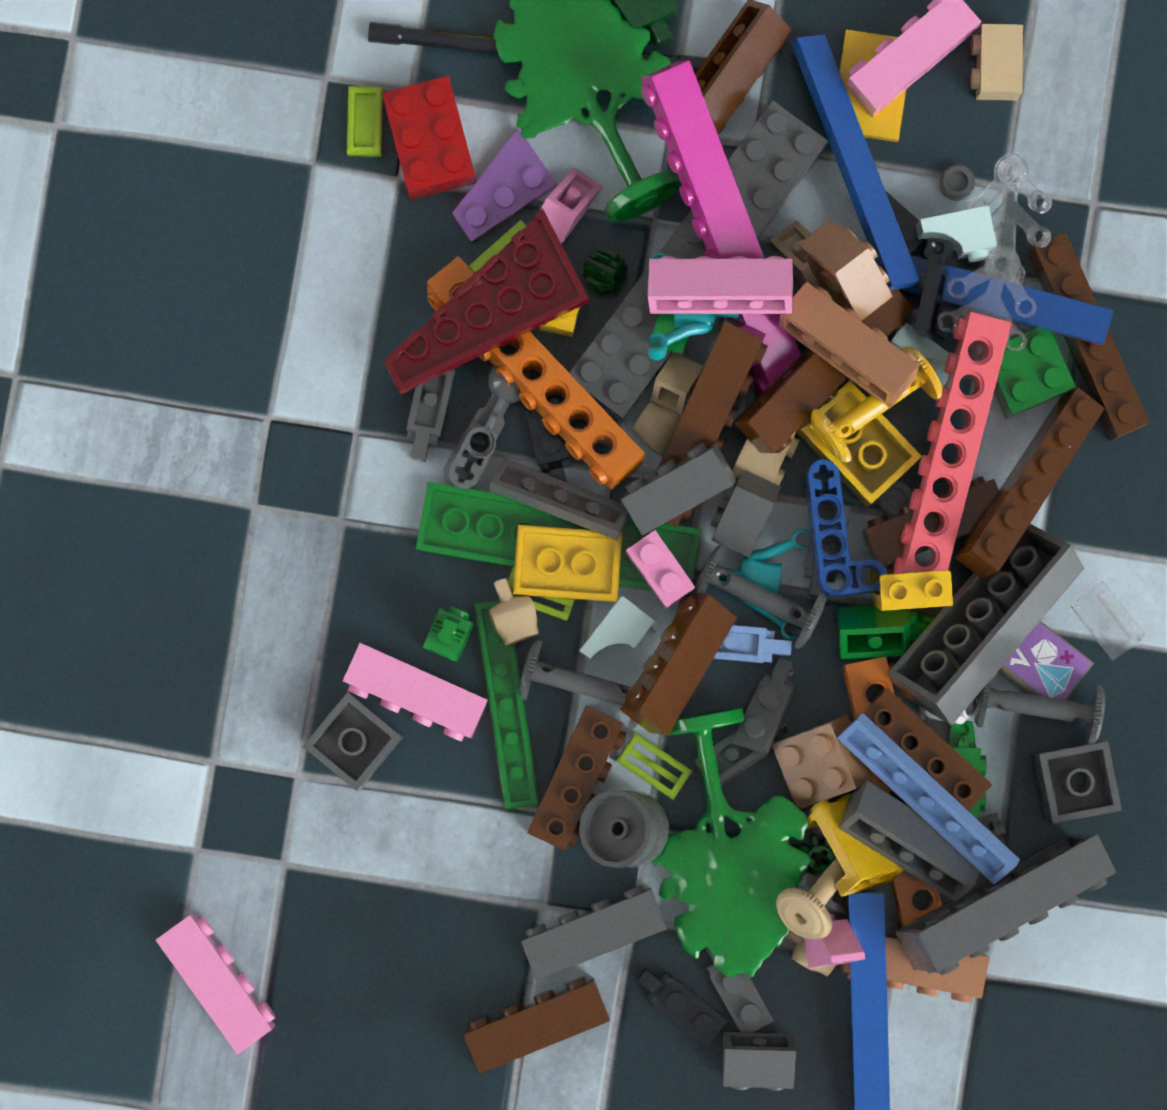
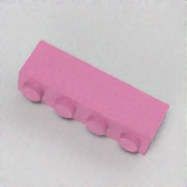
(911, 54)
(720, 285)
(415, 691)
(216, 982)

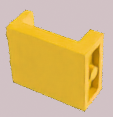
(912, 590)
(860, 863)

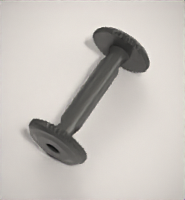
(760, 596)
(570, 681)
(1045, 707)

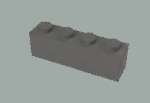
(907, 841)
(593, 933)

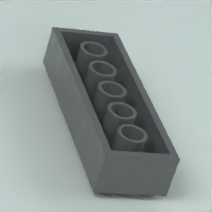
(985, 625)
(998, 909)

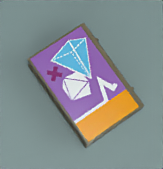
(1046, 664)

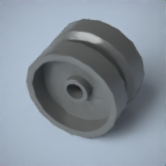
(623, 829)

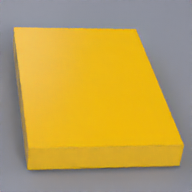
(887, 122)
(566, 564)

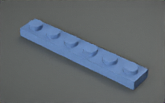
(928, 798)

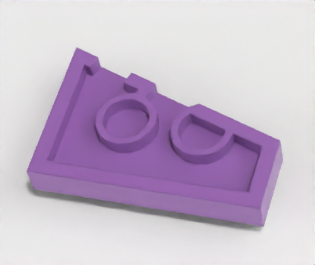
(504, 188)

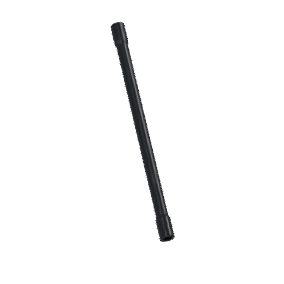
(396, 35)

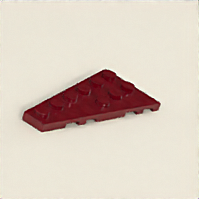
(502, 300)

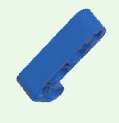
(836, 529)

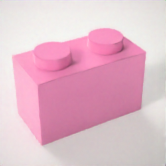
(660, 569)

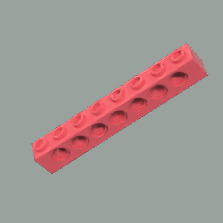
(992, 336)

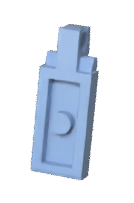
(752, 645)

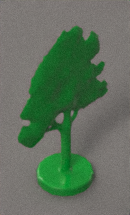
(568, 57)
(728, 880)

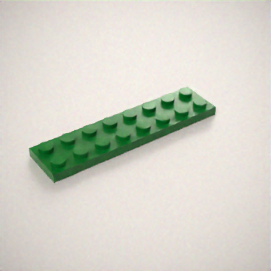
(486, 524)

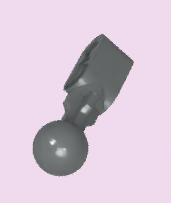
(487, 421)

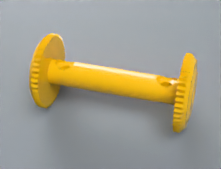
(834, 433)

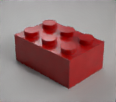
(429, 137)

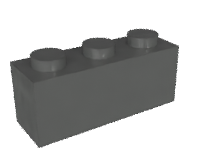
(677, 487)

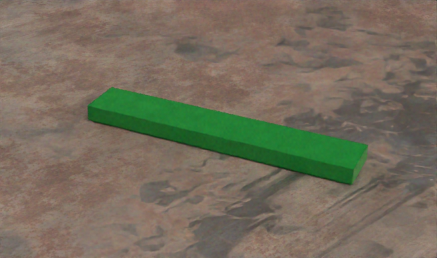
(507, 714)

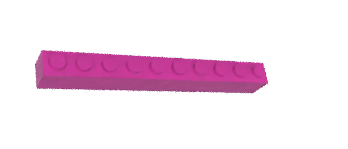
(712, 195)

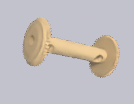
(806, 911)

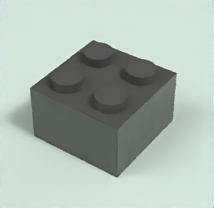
(353, 741)
(1077, 782)

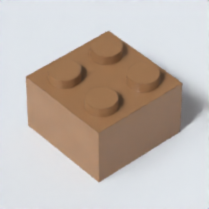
(846, 268)
(819, 764)

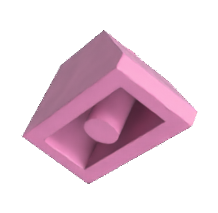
(570, 202)
(835, 949)

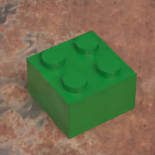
(1032, 374)

